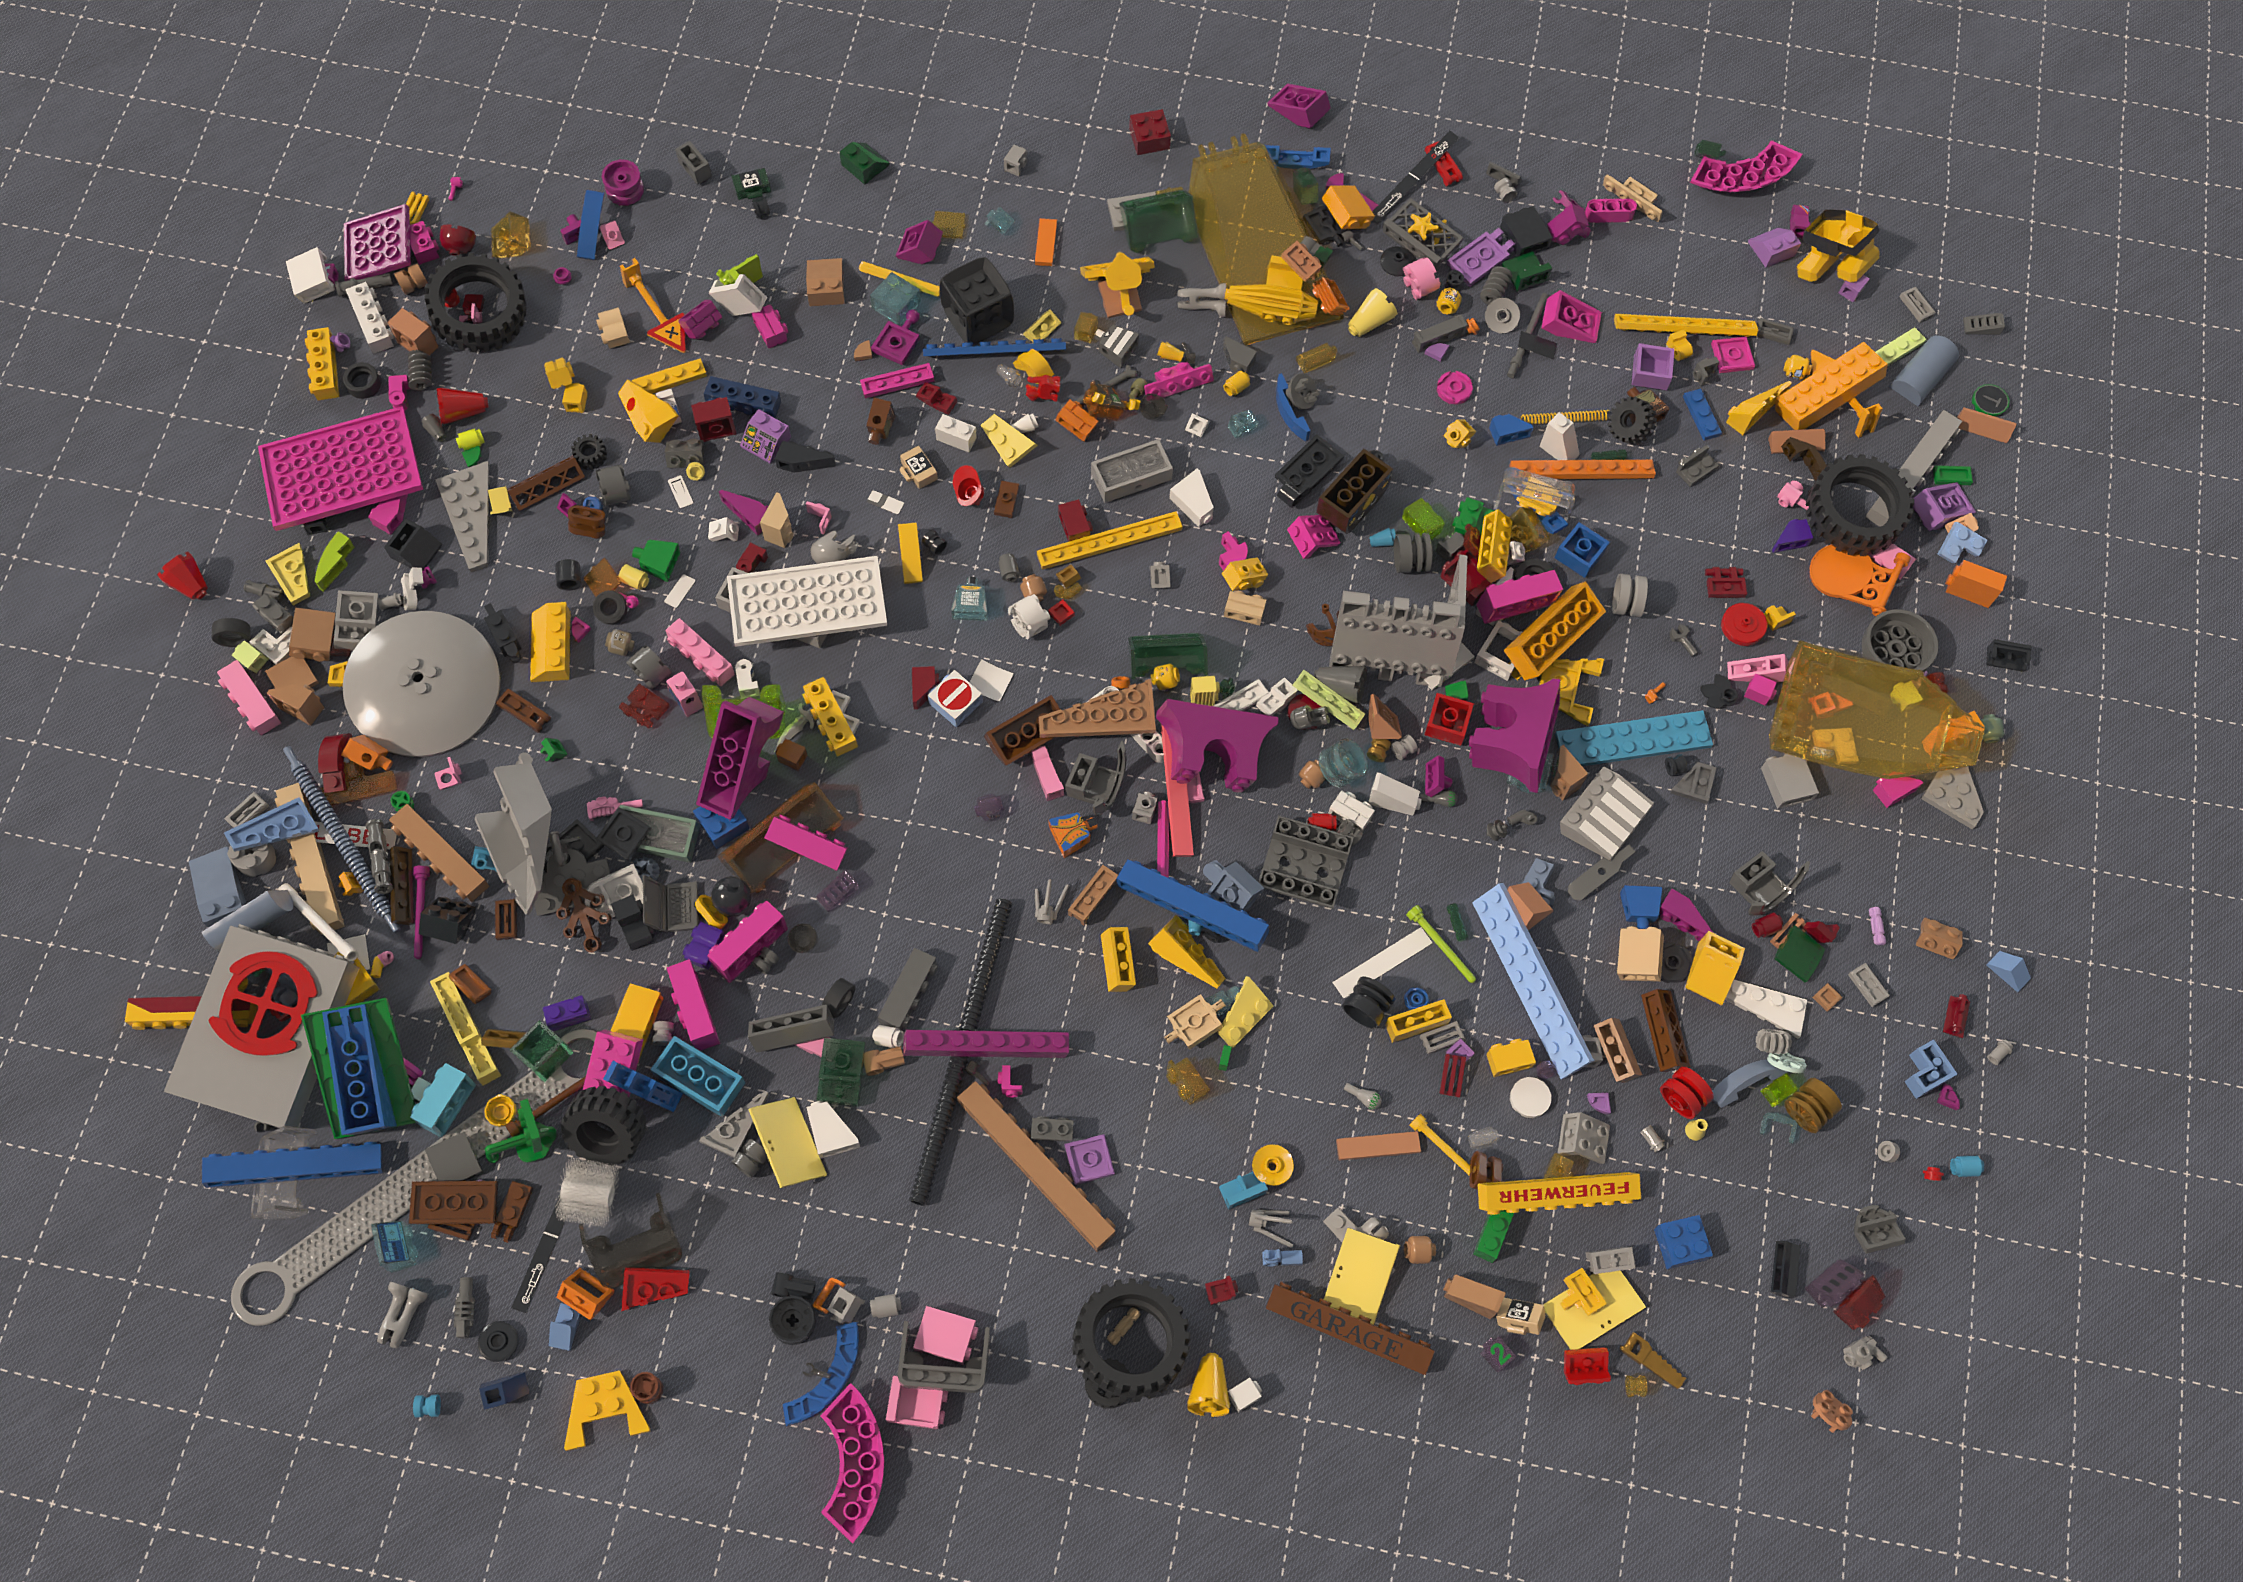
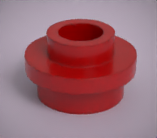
(1933, 1174)

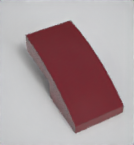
(936, 399)

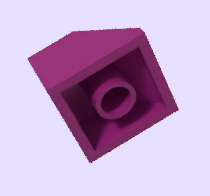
(920, 243)

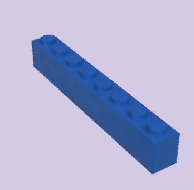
(1193, 905)
(291, 1165)

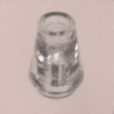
(1009, 375)

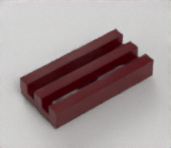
(1460, 1076)

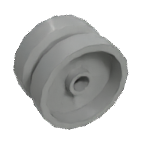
(1629, 595)

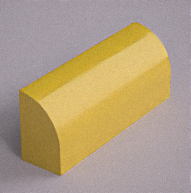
(637, 1013)

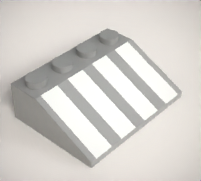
(1605, 814)

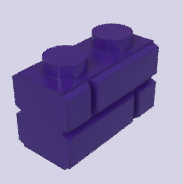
(566, 1013)

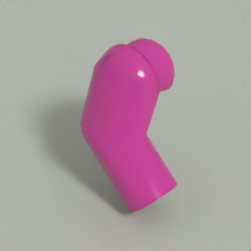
(632, 601)

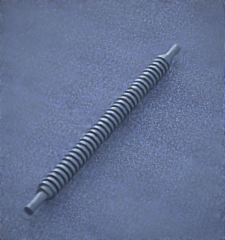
(340, 837)

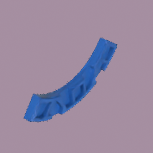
(827, 1389)

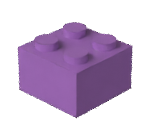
(1652, 366)

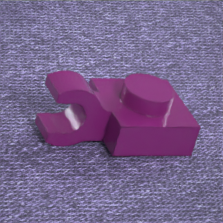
(1565, 200)

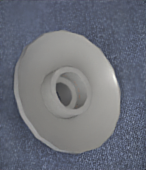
(1493, 318)

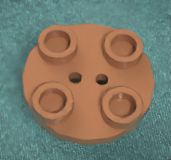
(1832, 1411)

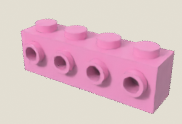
(700, 652)

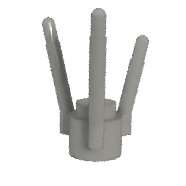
(1046, 914)
(1259, 1219)

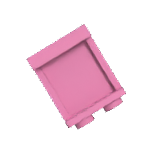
(945, 1335)
(915, 1406)

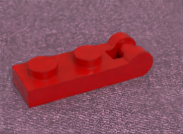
(1446, 165)

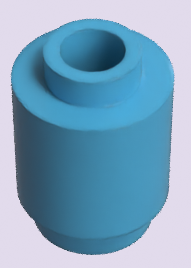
(1967, 1166)

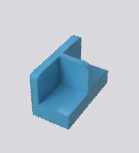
(1242, 1190)

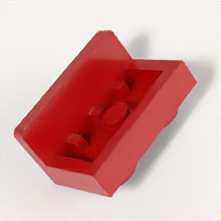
(1586, 1366)

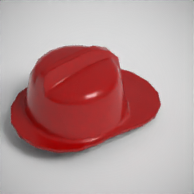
(967, 486)

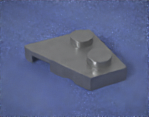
(1696, 783)

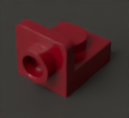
(1821, 932)

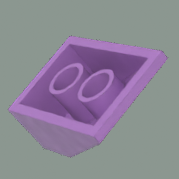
(1941, 505)

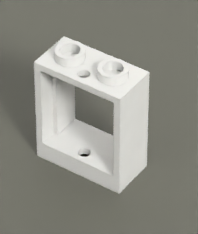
(1491, 662)

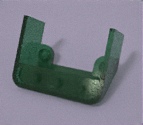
(1180, 650)

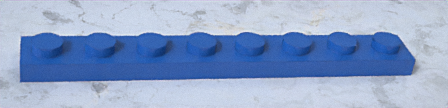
(986, 347)

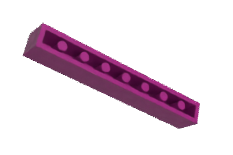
(986, 1043)

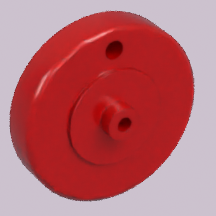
(1744, 624)

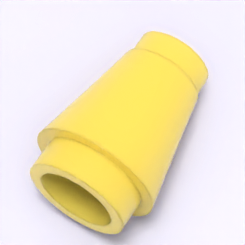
(1696, 1129)

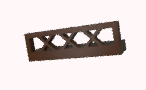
(542, 476)
(1664, 1030)

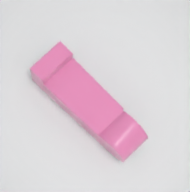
(1047, 773)

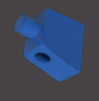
(1641, 904)

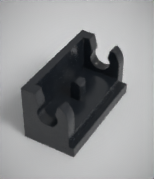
(2008, 655)

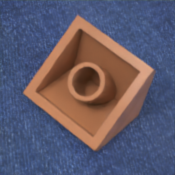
(1382, 720)
(1529, 904)

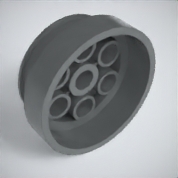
(1909, 630)

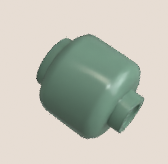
(1993, 728)

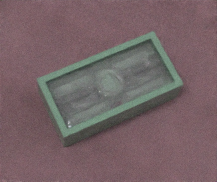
(670, 834)

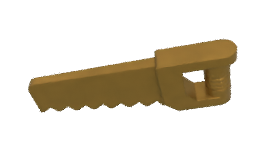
(1652, 1360)

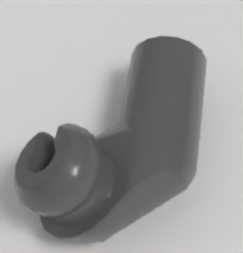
(1524, 817)

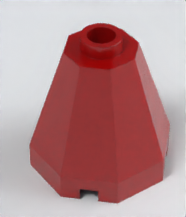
(184, 576)

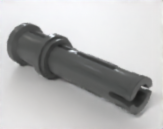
(375, 281)

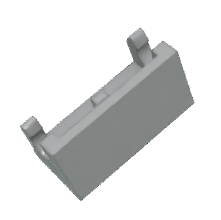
(1610, 1260)

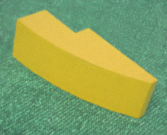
(910, 553)

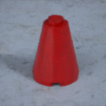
(459, 404)

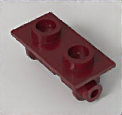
(1956, 1015)

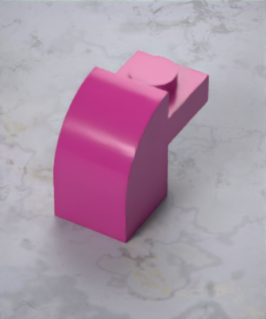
(1234, 551)

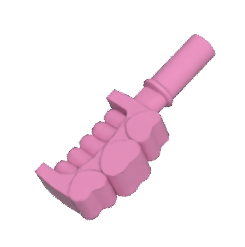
(605, 806)

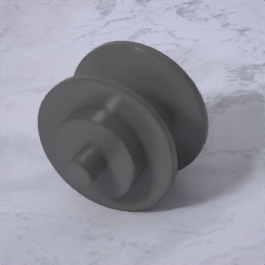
(1497, 830)

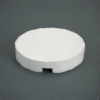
(1530, 1097)

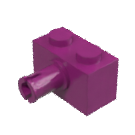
(1569, 224)

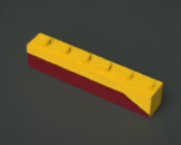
(178, 1012)

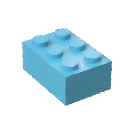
(443, 1100)

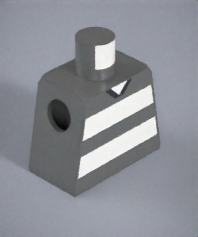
(1117, 344)

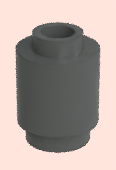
(1009, 567)

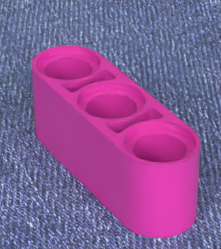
(1610, 210)

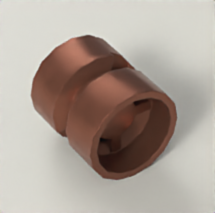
(646, 1388)

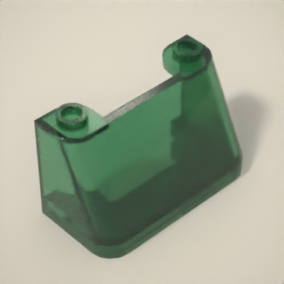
(1158, 219)

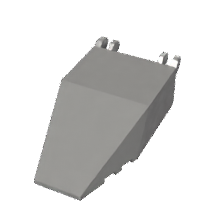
(518, 832)

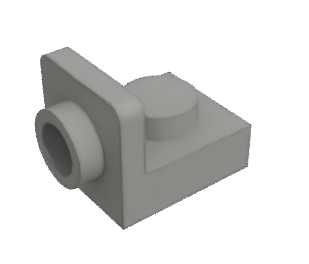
(1160, 575)

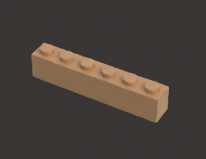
(439, 853)

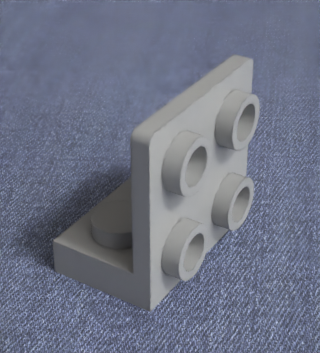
(1584, 1137)

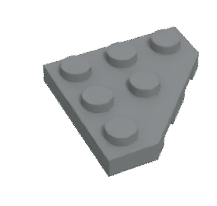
(1955, 795)

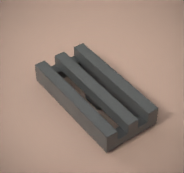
(1774, 334)

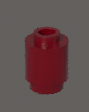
(1767, 925)

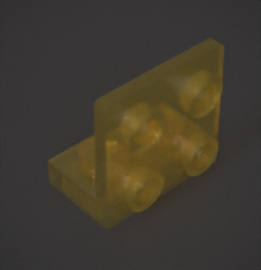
(1187, 1080)

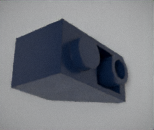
(504, 1390)

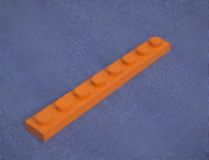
(1588, 468)

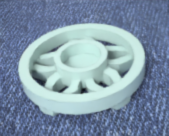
(1787, 1062)

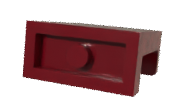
(1475, 582)

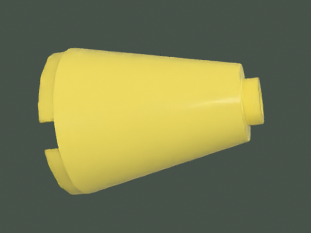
(1372, 313)

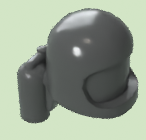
(1306, 717)

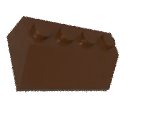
(1020, 733)

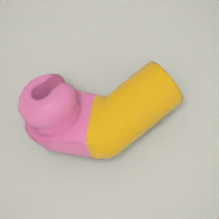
(380, 962)

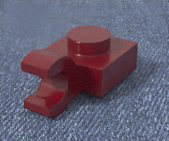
(469, 299)

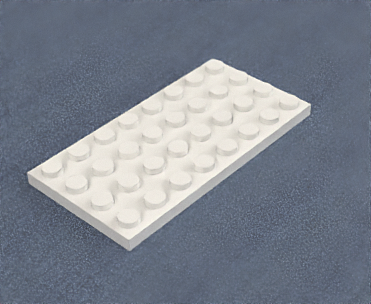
(806, 601)

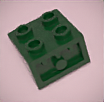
(1527, 271)

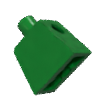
(658, 558)

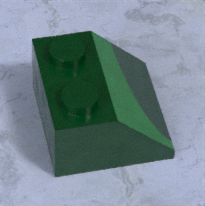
(862, 161)

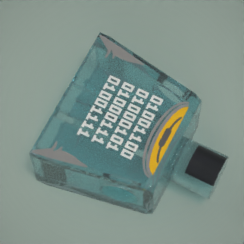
(970, 601)

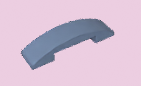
(1745, 1076)

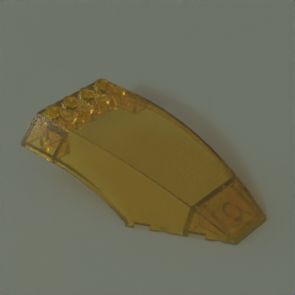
(1869, 717)

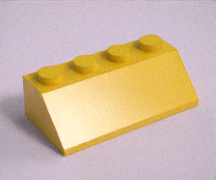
(550, 643)

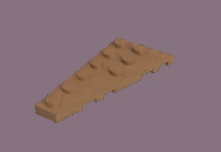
(1109, 714)

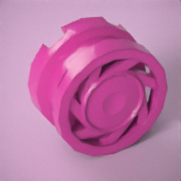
(412, 1072)

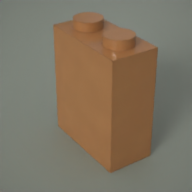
(311, 634)

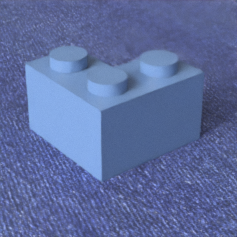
(1933, 1069)

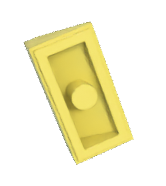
(1042, 326)

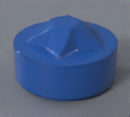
(593, 502)

